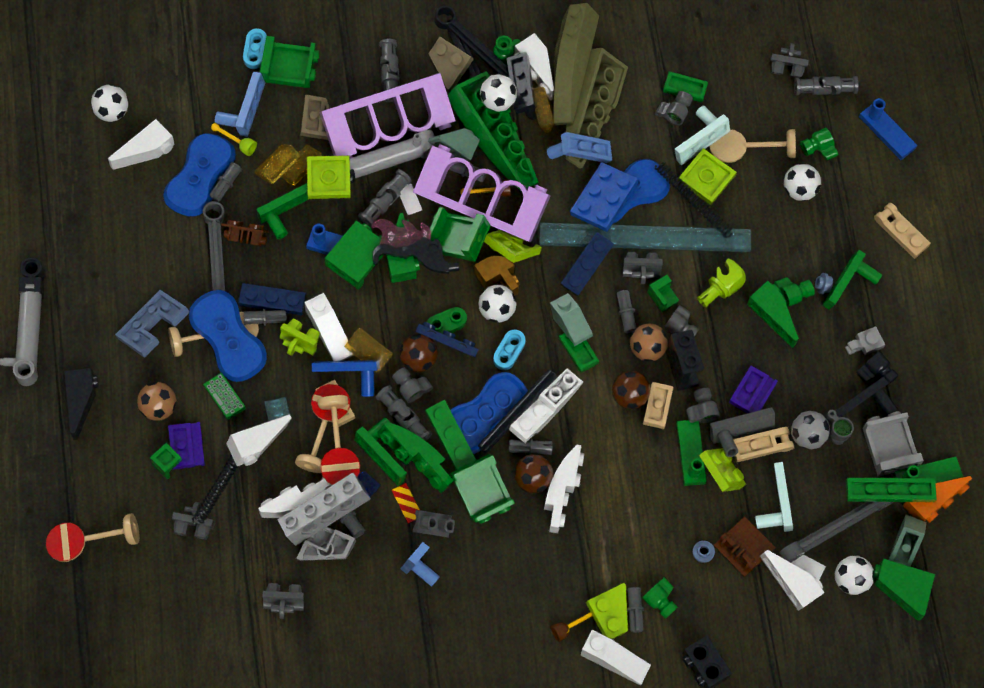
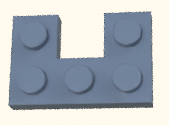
(136, 330)

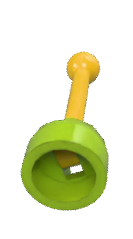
(246, 145)

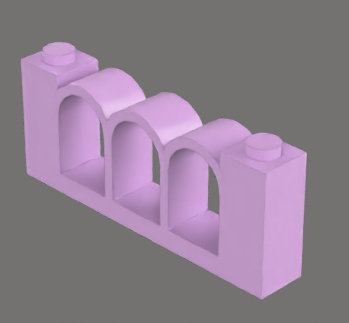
(435, 99)
(433, 176)

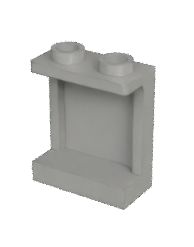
(891, 443)

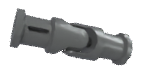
(389, 65)
(829, 85)
(383, 199)
(401, 413)

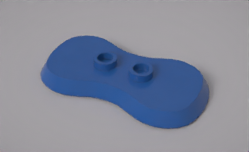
(206, 160)
(650, 185)
(219, 322)
(488, 408)

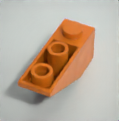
(944, 492)

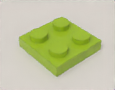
(707, 176)
(328, 177)
(723, 470)

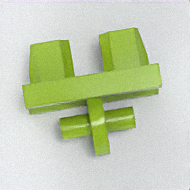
(297, 340)

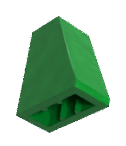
(905, 586)

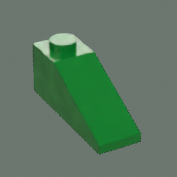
(772, 308)

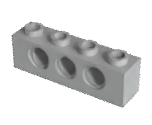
(324, 509)

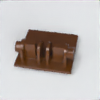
(234, 231)
(743, 546)

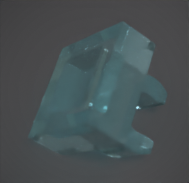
(276, 408)

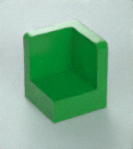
(662, 293)
(165, 460)

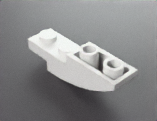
(546, 406)
(563, 481)
(290, 499)

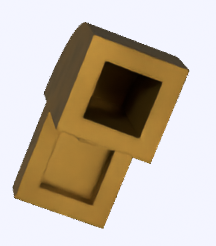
(497, 269)

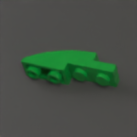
(413, 448)

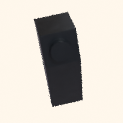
(80, 396)

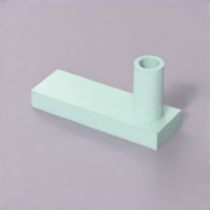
(704, 138)
(784, 517)

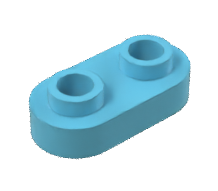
(254, 50)
(509, 351)

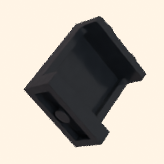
(684, 359)

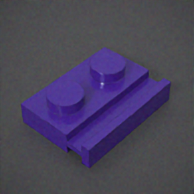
(753, 391)
(187, 443)

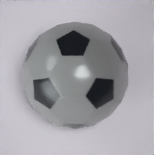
(810, 430)

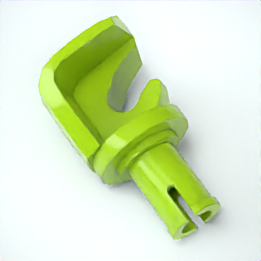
(723, 284)

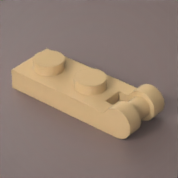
(902, 230)
(763, 444)

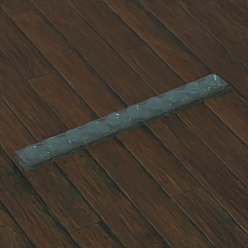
(647, 237)

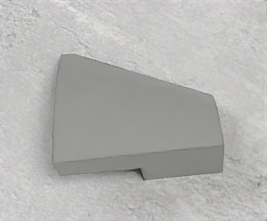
(327, 545)

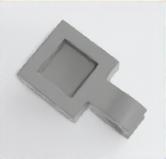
(867, 341)

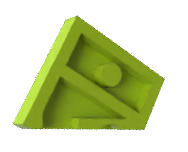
(511, 246)
(610, 611)

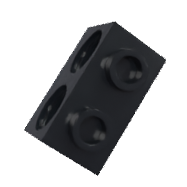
(711, 661)

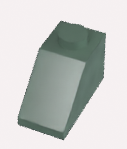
(461, 142)
(570, 319)
(908, 540)

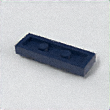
(587, 264)
(272, 299)
(447, 339)

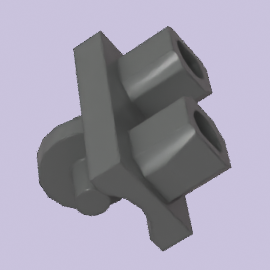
(798, 65)
(642, 267)
(182, 521)
(433, 523)
(283, 601)

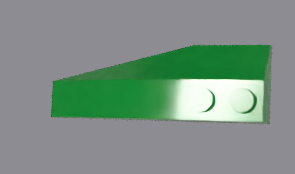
(494, 130)

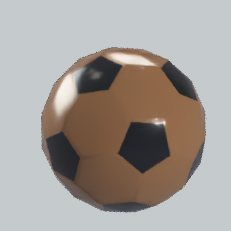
(648, 342)
(156, 401)

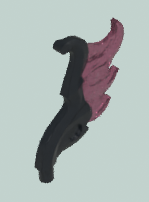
(411, 242)

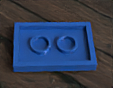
(604, 197)

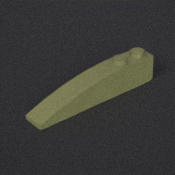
(571, 59)
(597, 97)

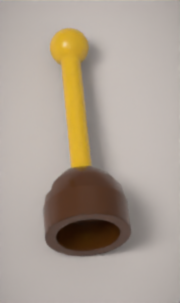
(506, 193)
(561, 630)

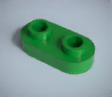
(447, 322)

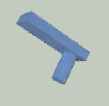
(245, 118)
(581, 147)
(418, 567)

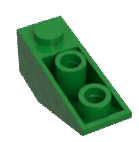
(400, 268)

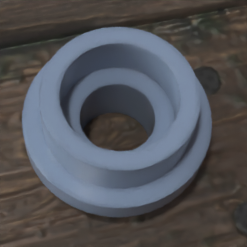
(824, 283)
(701, 557)

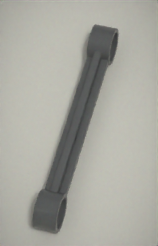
(215, 244)
(798, 548)

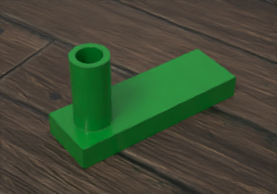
(271, 210)
(854, 265)
(368, 442)
(690, 449)
(940, 470)

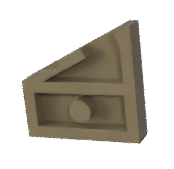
(449, 62)
(311, 120)

